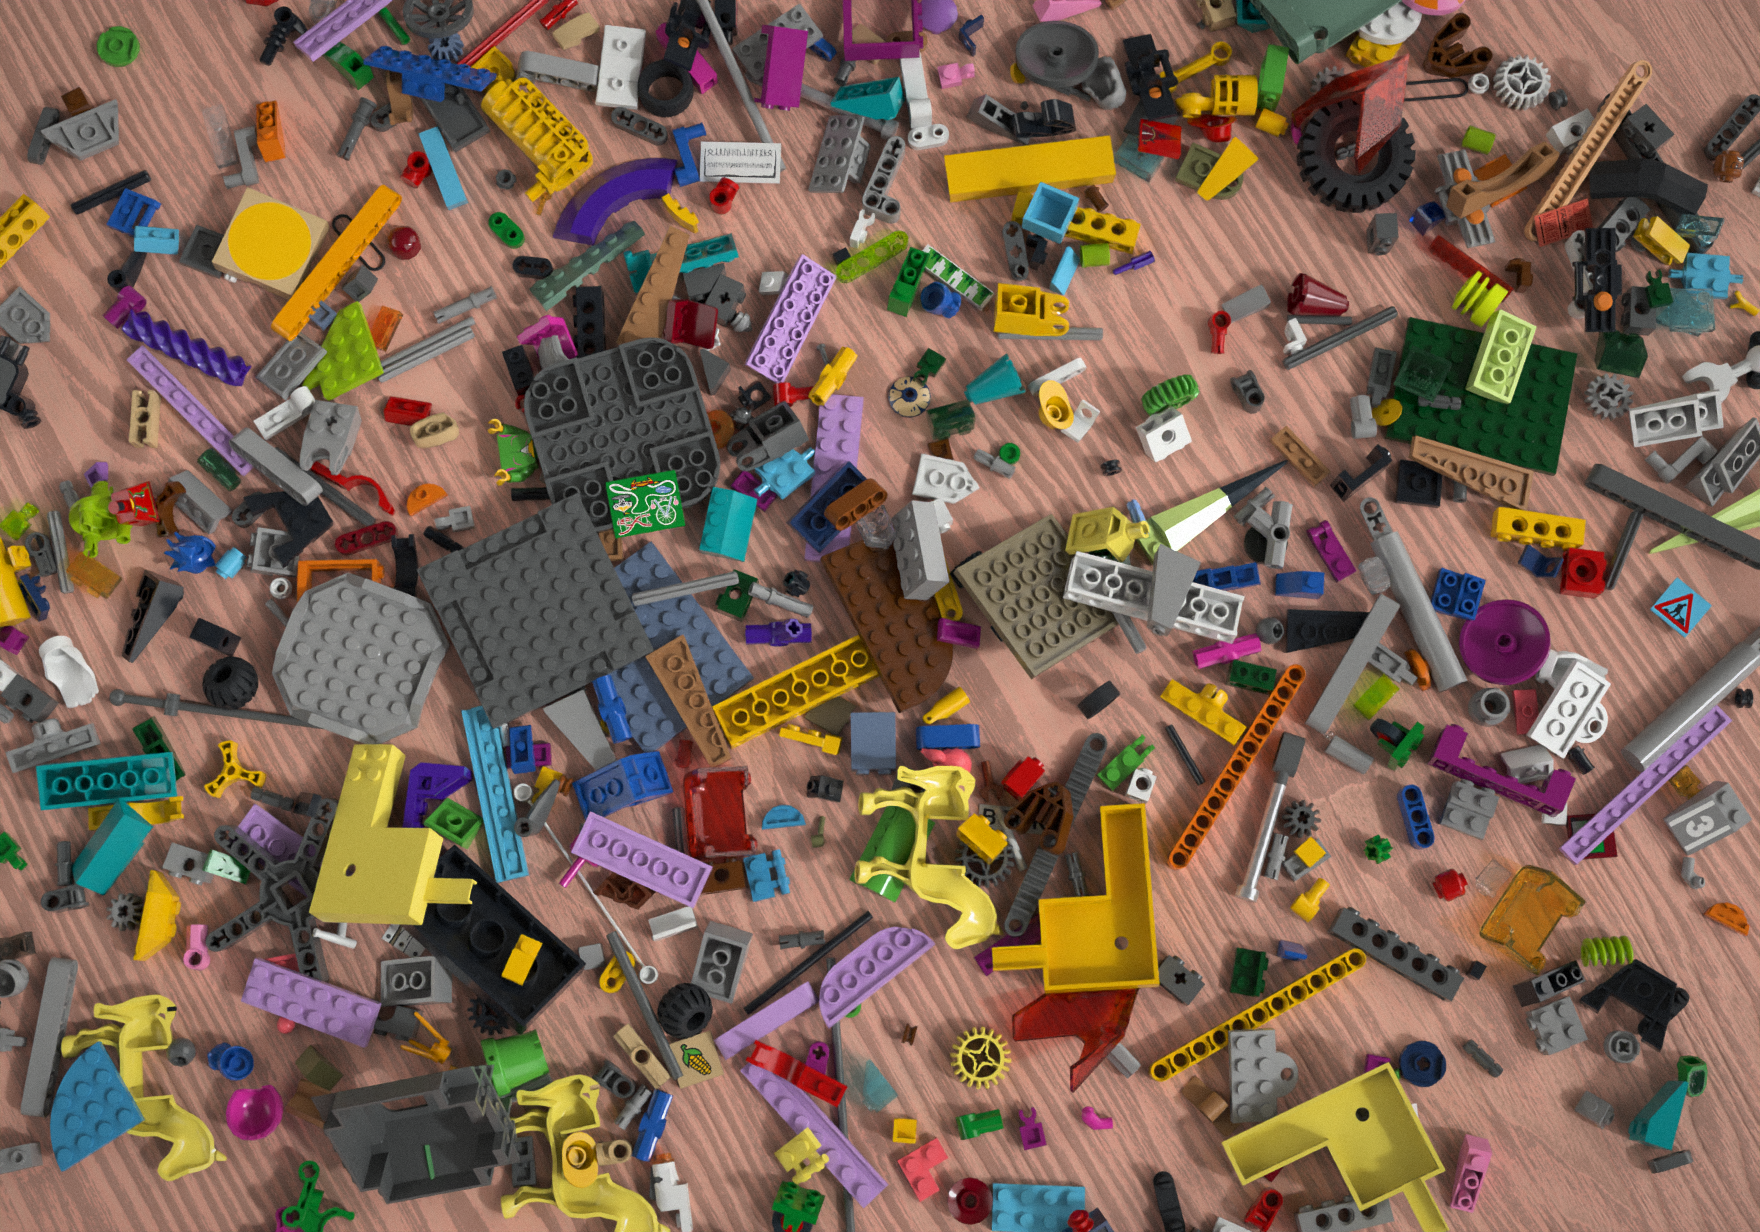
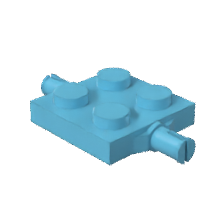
(1706, 272)
(785, 473)

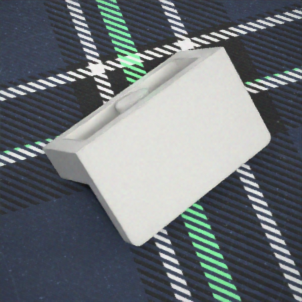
(1528, 763)
(673, 923)

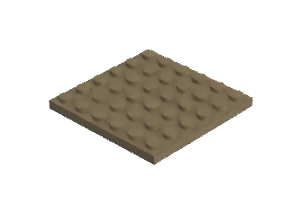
(1022, 593)

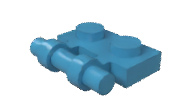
(759, 875)

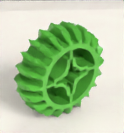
(1171, 392)

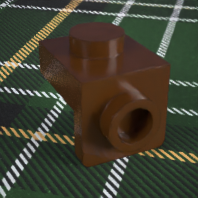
(1523, 277)

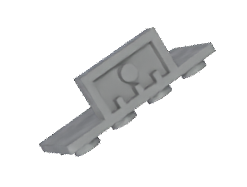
(753, 49)
(840, 155)

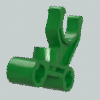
(309, 1203)

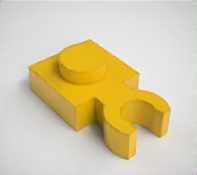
(544, 779)

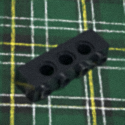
(589, 297)

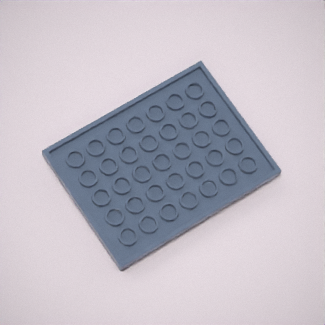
(648, 706)

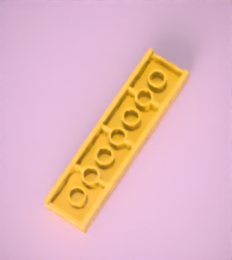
(1024, 167)
(795, 691)

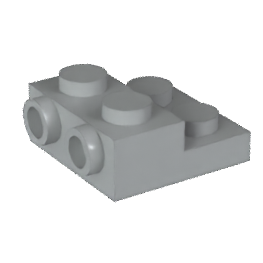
(263, 558)
(1469, 809)
(1556, 1026)

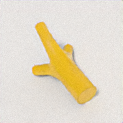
(1744, 304)

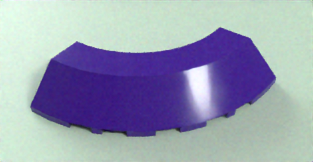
(611, 192)

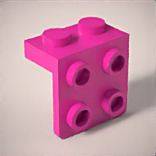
(546, 328)

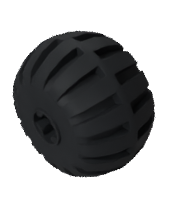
(230, 683)
(684, 1010)

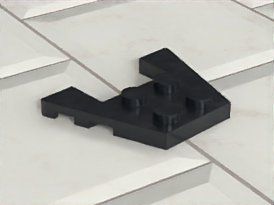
(302, 522)
(1642, 991)

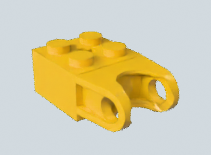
(1028, 311)

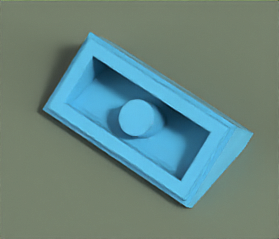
(156, 240)
(1064, 271)

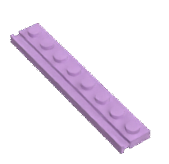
(337, 26)
(802, 1112)

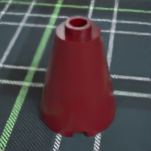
(1315, 298)

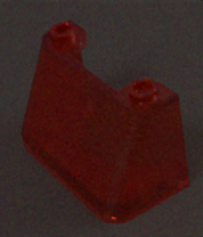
(717, 813)

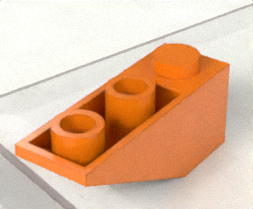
(269, 131)

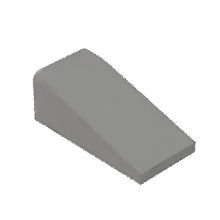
(1247, 303)

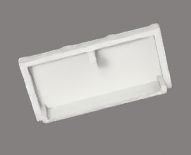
(620, 67)

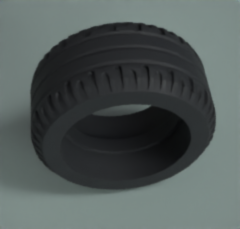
(670, 107)

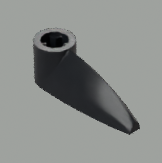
(128, 271)

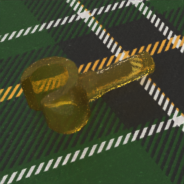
(544, 197)

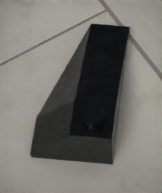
(156, 603)

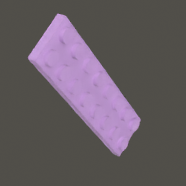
(835, 443)

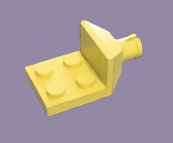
(1104, 530)

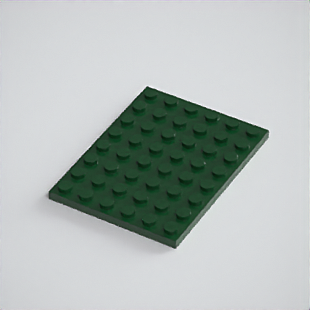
(1516, 433)

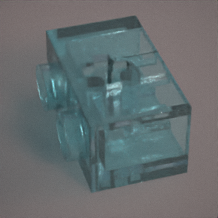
(1128, 158)

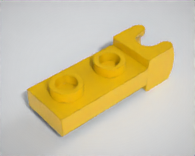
(829, 743)

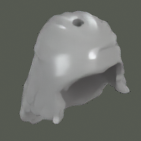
(1105, 81)

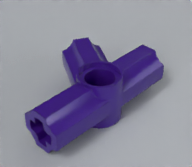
(779, 633)

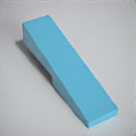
(443, 168)

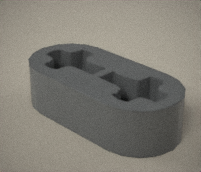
(382, 113)
(242, 509)
(1670, 1161)

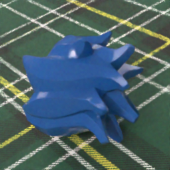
(191, 553)

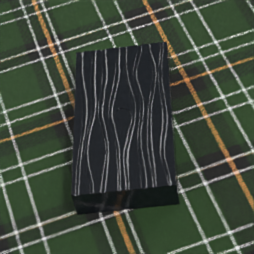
(480, 937)

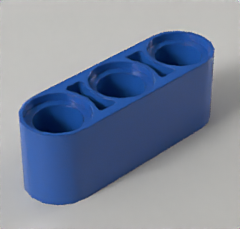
(948, 736)
(1413, 828)

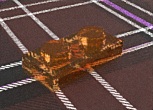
(385, 327)

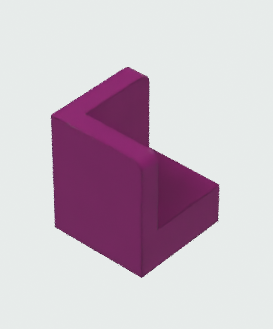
(12, 639)

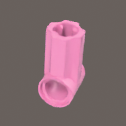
(196, 944)

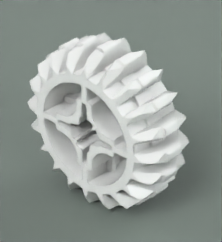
(1532, 78)

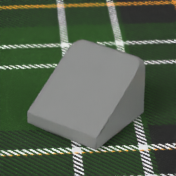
(592, 956)

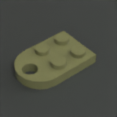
(1197, 167)

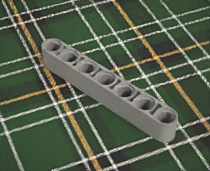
(1352, 664)
(48, 1037)

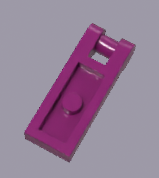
(1331, 551)

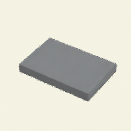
(291, 365)

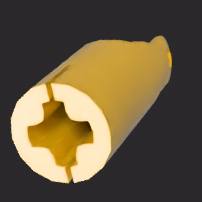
(947, 705)

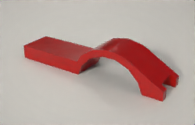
(353, 481)
(797, 1073)

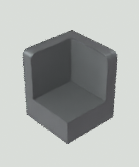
(360, 283)

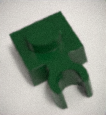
(1657, 293)
(930, 365)

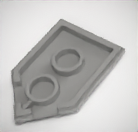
(25, 318)

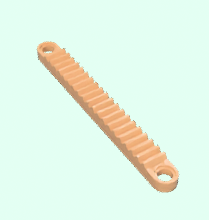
(1592, 142)

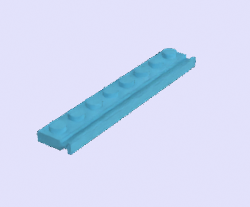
(495, 796)

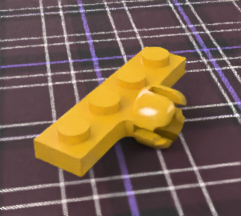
(1205, 709)

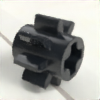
(796, 583)

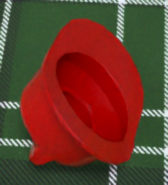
(1214, 127)

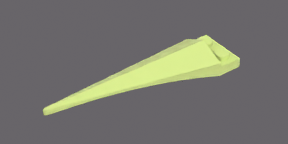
(1740, 515)

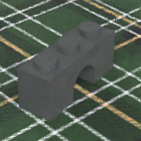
(402, 1024)

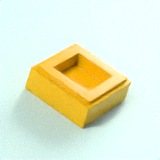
(1309, 852)

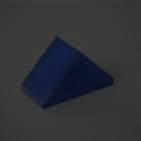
(1427, 217)

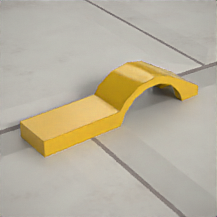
(153, 812)

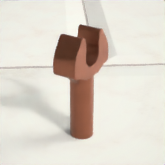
(990, 785)

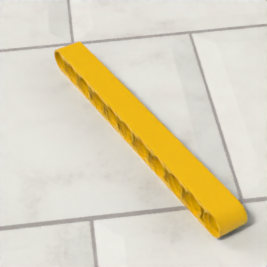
(1265, 1007)

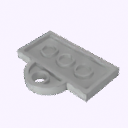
(1256, 1074)

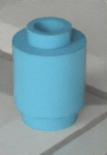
(230, 563)

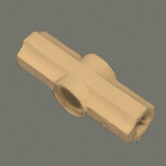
(632, 1044)

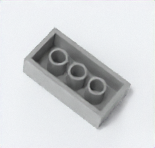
(919, 551)

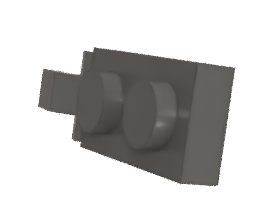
(1380, 375)

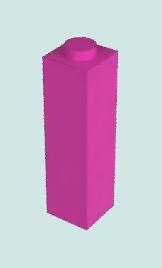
(702, 74)

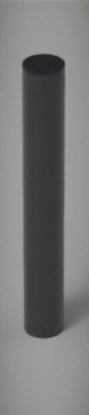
(1185, 755)

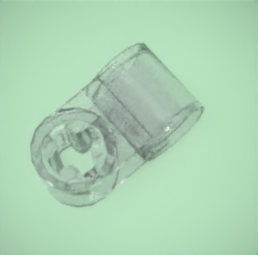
(322, 7)

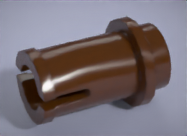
(1096, 198)

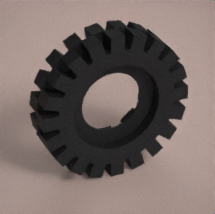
(1331, 181)

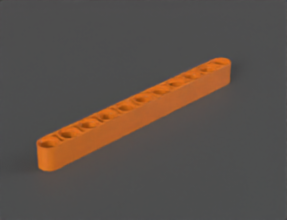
(1243, 759)

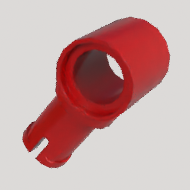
(1218, 333)
(785, 392)

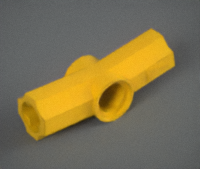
(833, 376)

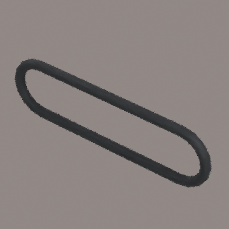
(1437, 97)
(362, 260)

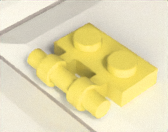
(796, 1150)

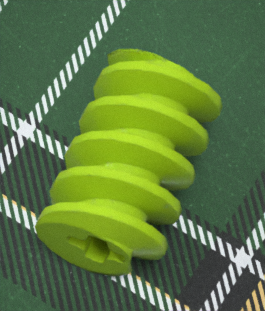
(1606, 949)

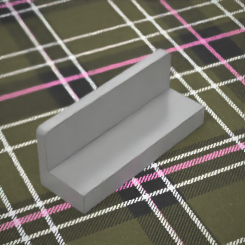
(200, 502)

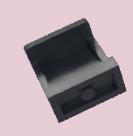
(1346, 486)

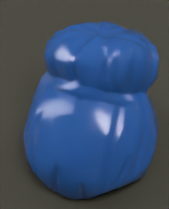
(939, 300)
(232, 1061)

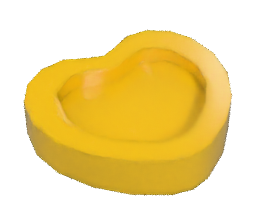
(1016, 74)

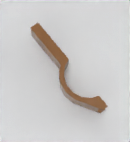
(400, 103)

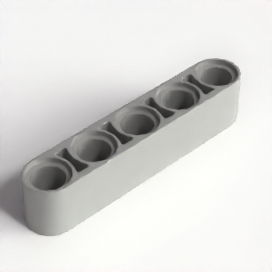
(275, 466)

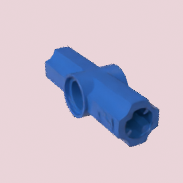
(612, 709)
(652, 1125)

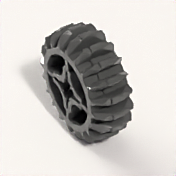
(986, 877)

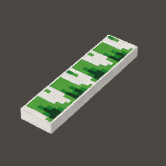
(957, 279)

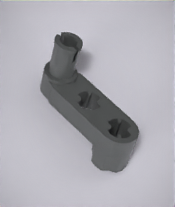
(1010, 242)

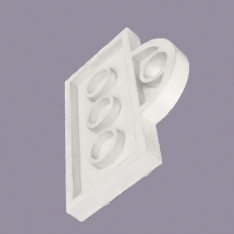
(1571, 711)

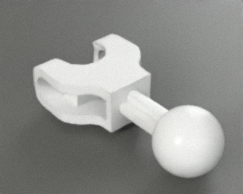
(1724, 376)

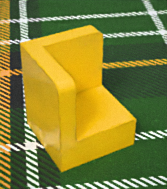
(904, 1130)

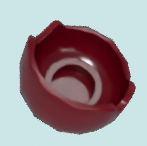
(404, 242)

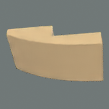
(575, 29)

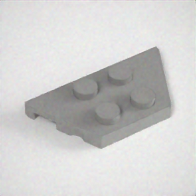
(87, 132)

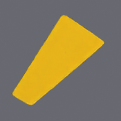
(1230, 165)

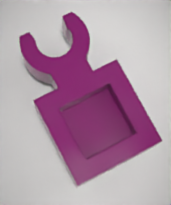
(1032, 1133)

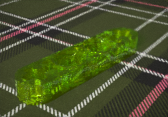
(873, 258)

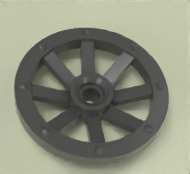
(437, 15)

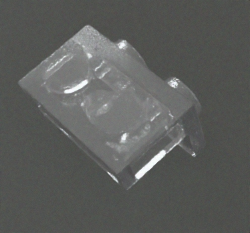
(877, 528)

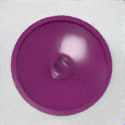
(1505, 642)

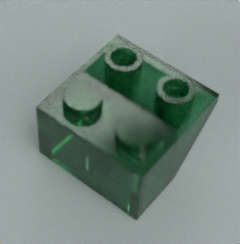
(1621, 353)
(951, 420)

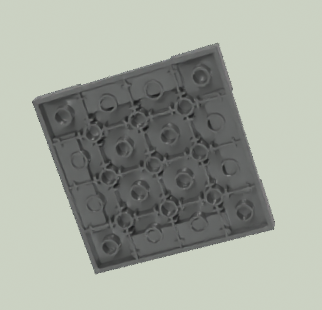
(535, 611)

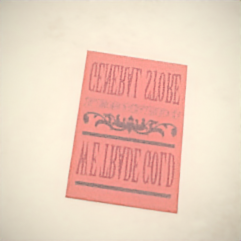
(1563, 222)

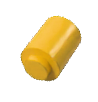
(1272, 123)

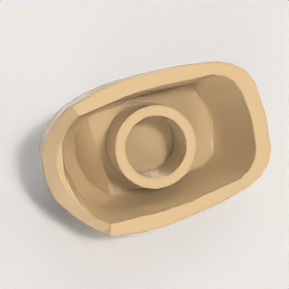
(434, 431)

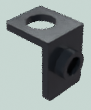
(745, 396)

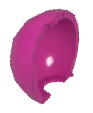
(254, 1112)

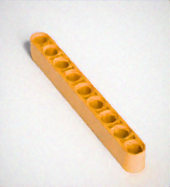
(336, 262)

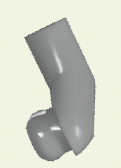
(1689, 875)

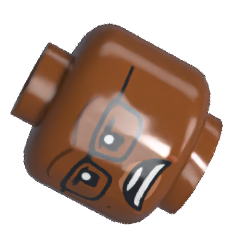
(1728, 166)

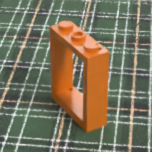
(305, 570)

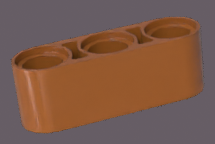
(855, 504)

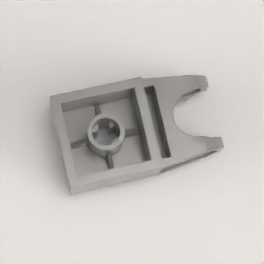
(330, 435)

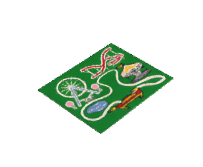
(645, 504)

